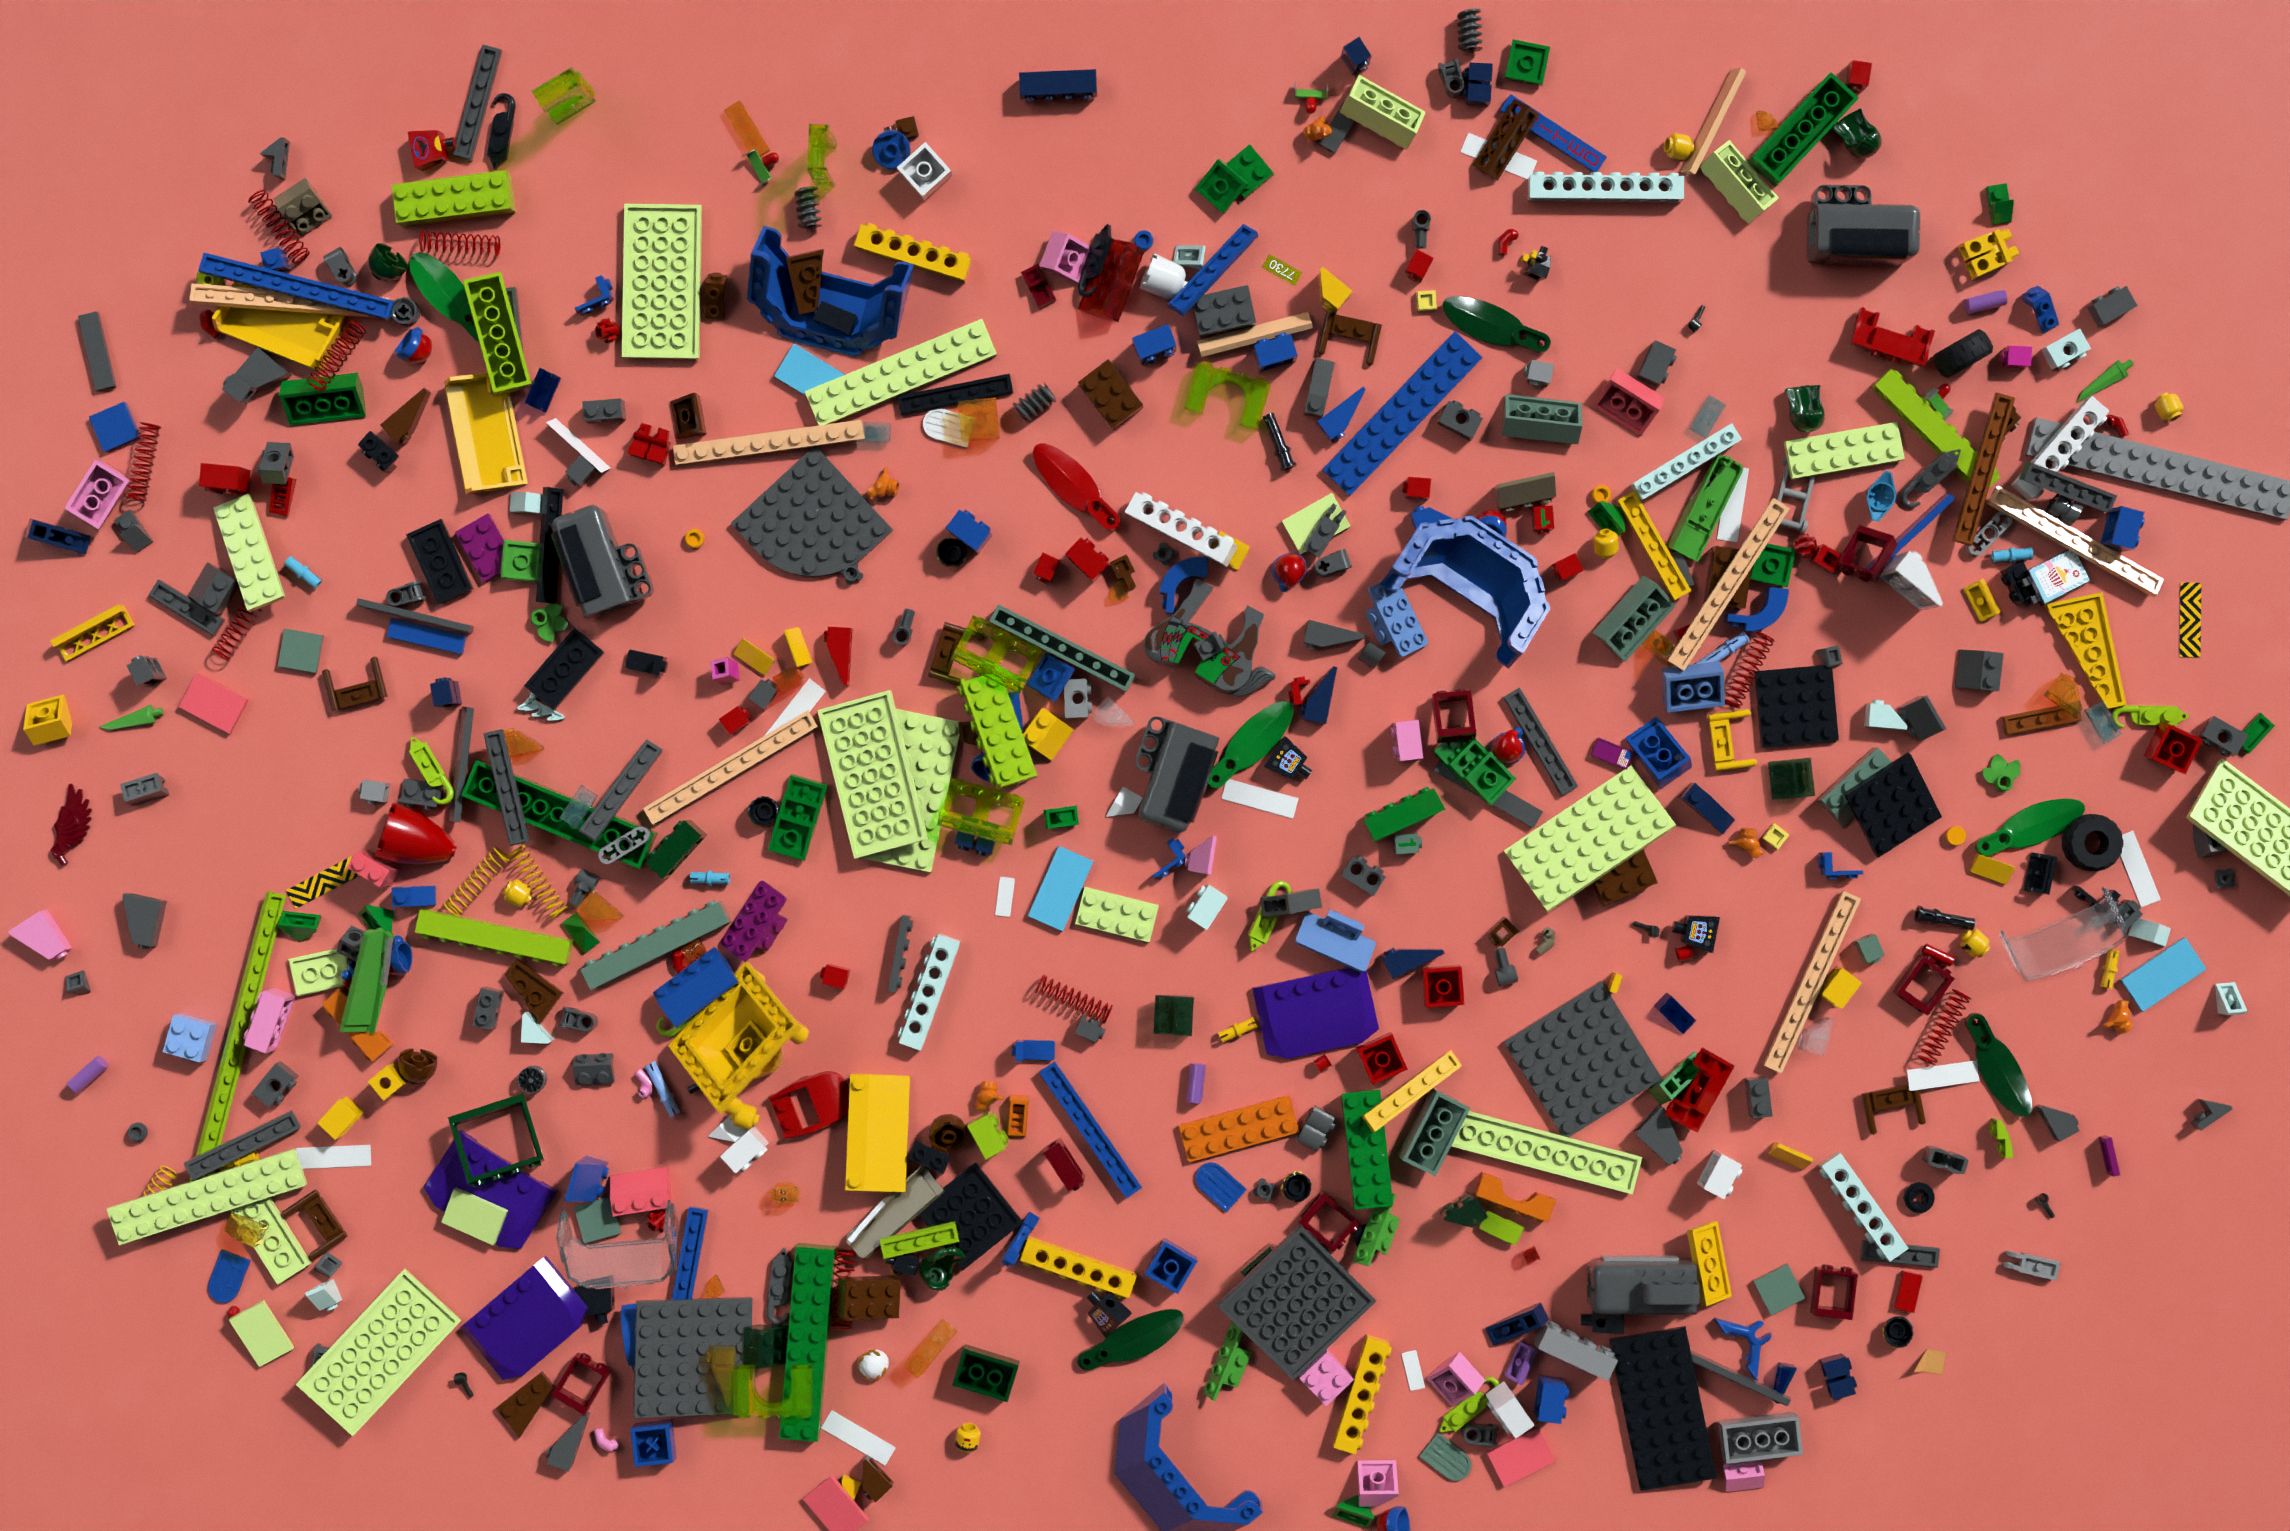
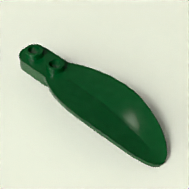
(1492, 324)
(1999, 1068)
(1134, 1338)

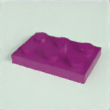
(483, 545)

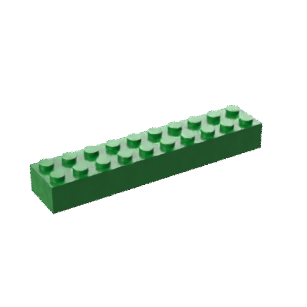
(545, 806)
(809, 1332)

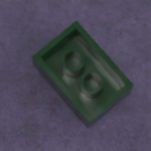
(675, 848)
(986, 1373)

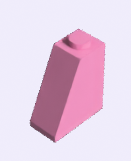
(42, 935)

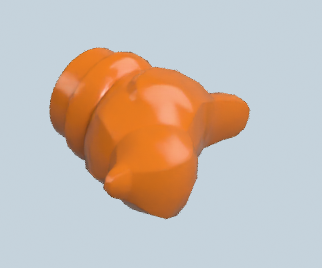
(1317, 130)
(883, 486)
(1748, 842)
(2120, 1017)
(987, 1095)

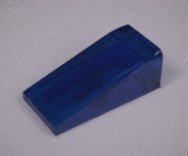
(1674, 1013)
(1783, 1377)

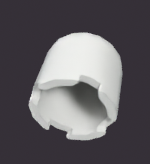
(1163, 278)

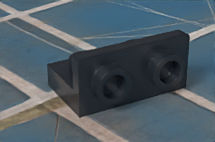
(2009, 578)
(929, 1157)

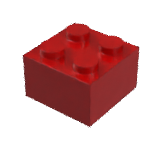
(225, 478)
(1087, 559)
(2172, 747)
(1442, 986)
(1381, 1058)

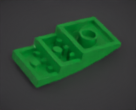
(1475, 768)
(797, 817)

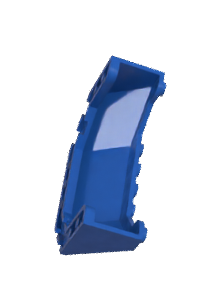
(876, 305)
(1483, 571)
(1158, 1482)

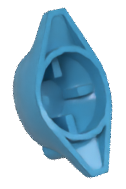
(1881, 496)

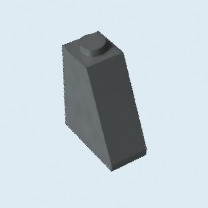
(262, 370)
(1291, 902)
(144, 918)
(1660, 1136)

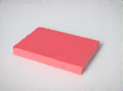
(213, 703)
(1521, 1456)
(835, 1506)

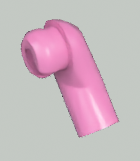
(646, 1084)
(604, 1443)

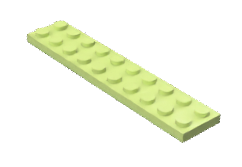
(901, 373)
(1548, 1152)
(206, 1196)

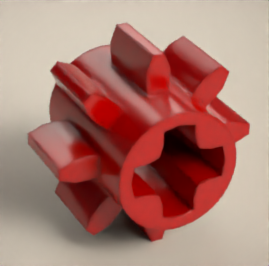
(606, 330)
(1806, 546)
(656, 1220)

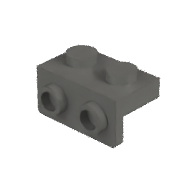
(593, 1069)

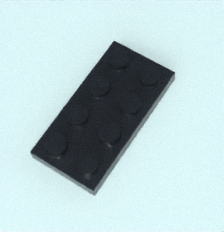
(439, 561)
(564, 669)

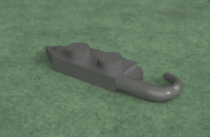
(1931, 475)
(779, 1286)

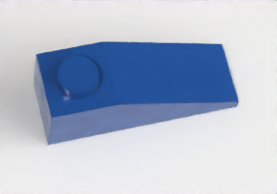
(1337, 420)

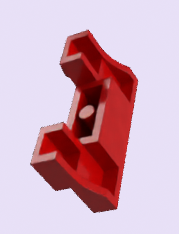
(1890, 344)
(1702, 1091)

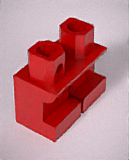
(649, 447)

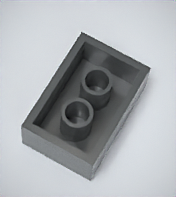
(1224, 311)

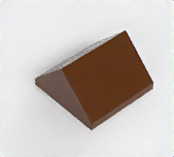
(688, 416)

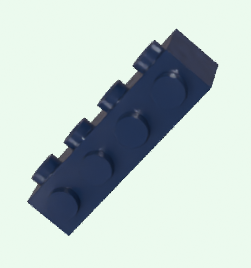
(1058, 84)

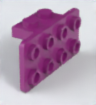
(756, 923)

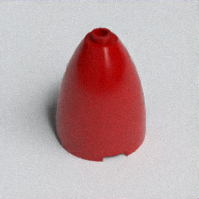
(413, 839)

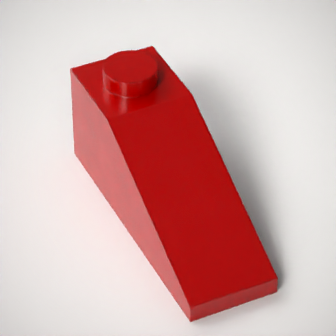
(840, 645)

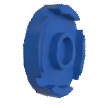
(891, 149)

